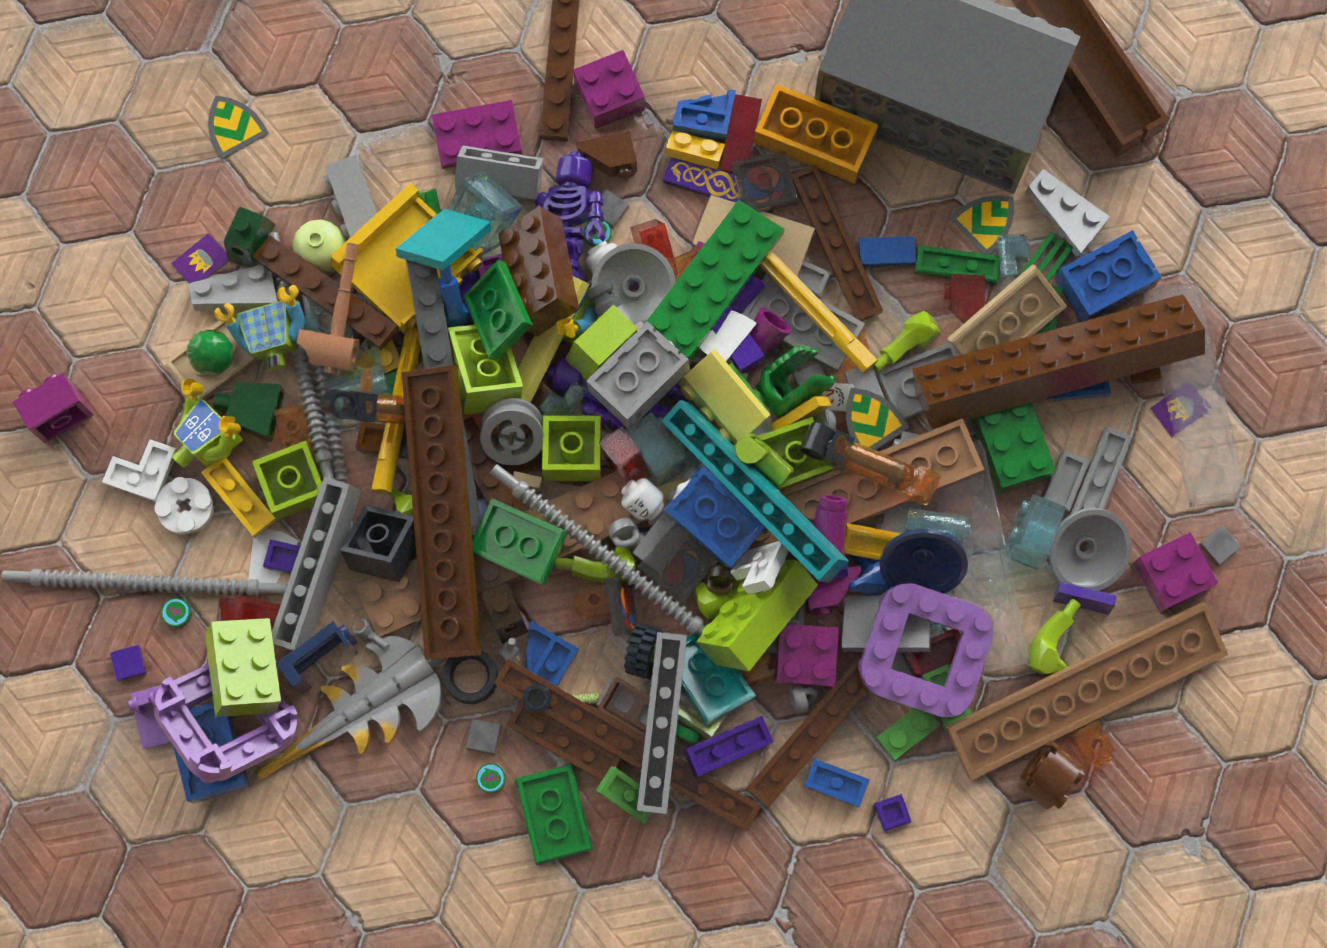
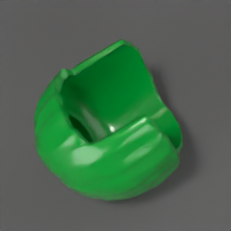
(210, 352)

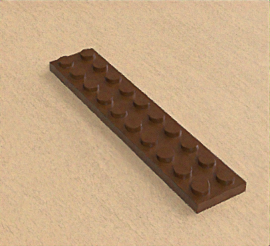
(441, 512)

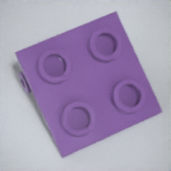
(143, 706)

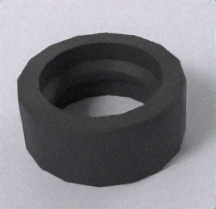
(476, 697)

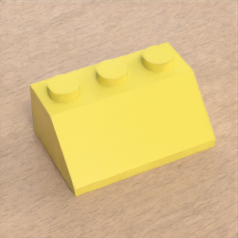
(723, 397)

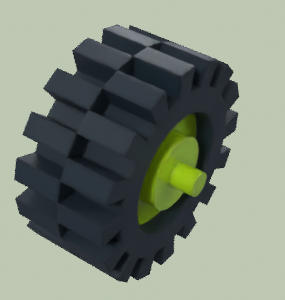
(641, 651)

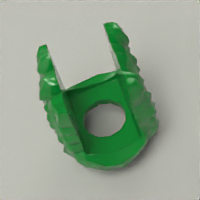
(776, 387)

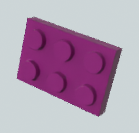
(481, 127)

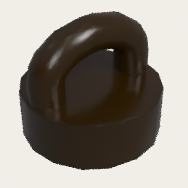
(720, 577)

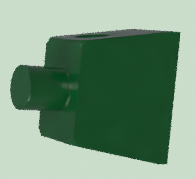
(246, 234)
(253, 407)

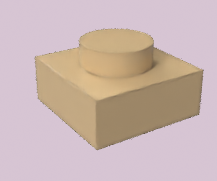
(534, 481)

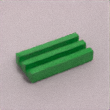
(1058, 243)

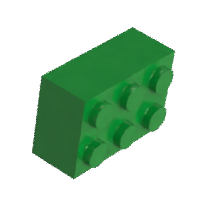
(1014, 448)

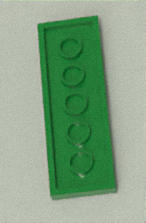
(715, 278)

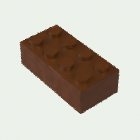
(540, 268)

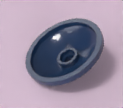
(924, 559)

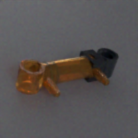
(364, 404)
(843, 453)

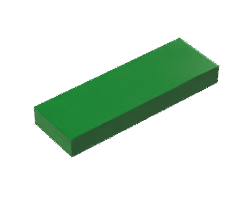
(945, 262)

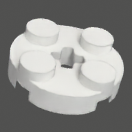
(181, 490)

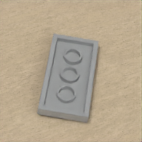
(803, 329)

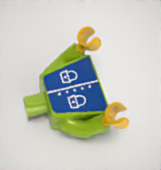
(203, 429)

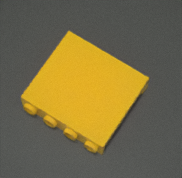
(378, 270)

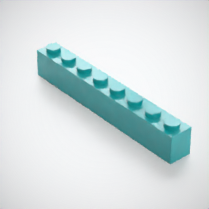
(755, 492)

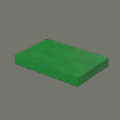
(497, 310)
(518, 541)
(554, 814)

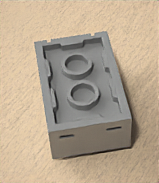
(638, 375)

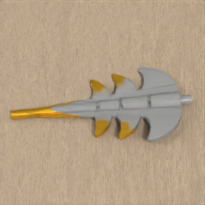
(403, 681)

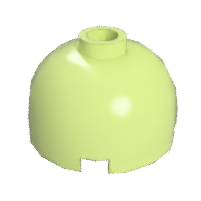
(317, 242)

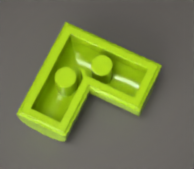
(753, 450)

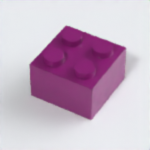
(609, 89)
(52, 407)
(1175, 572)
(807, 655)

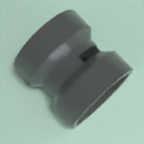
(603, 297)

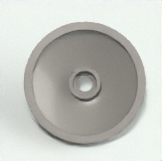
(641, 265)
(1102, 557)

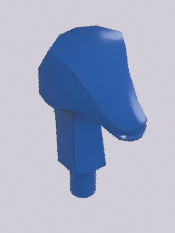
(455, 310)
(871, 580)

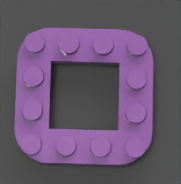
(966, 664)
(189, 740)

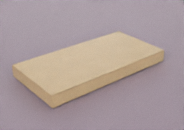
(790, 248)
(1011, 315)
(181, 367)

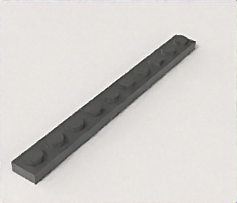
(436, 347)

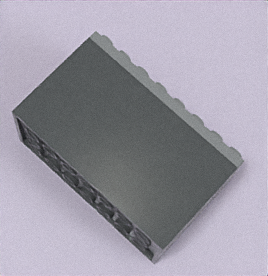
(949, 80)

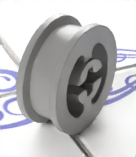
(510, 447)

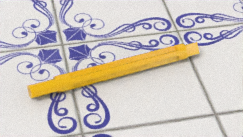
(819, 313)
(393, 432)

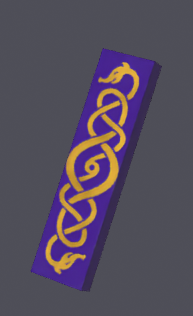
(701, 180)

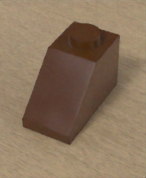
(611, 154)

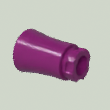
(768, 331)
(831, 519)

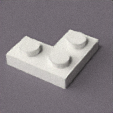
(143, 479)
(760, 567)

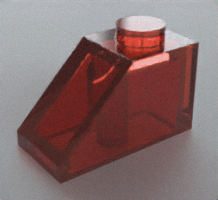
(653, 234)
(965, 295)
(624, 456)
(246, 608)

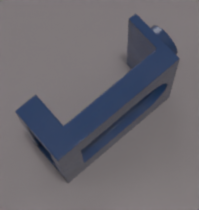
(313, 650)

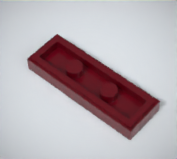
(741, 130)

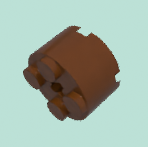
(1051, 776)

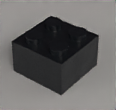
(380, 543)

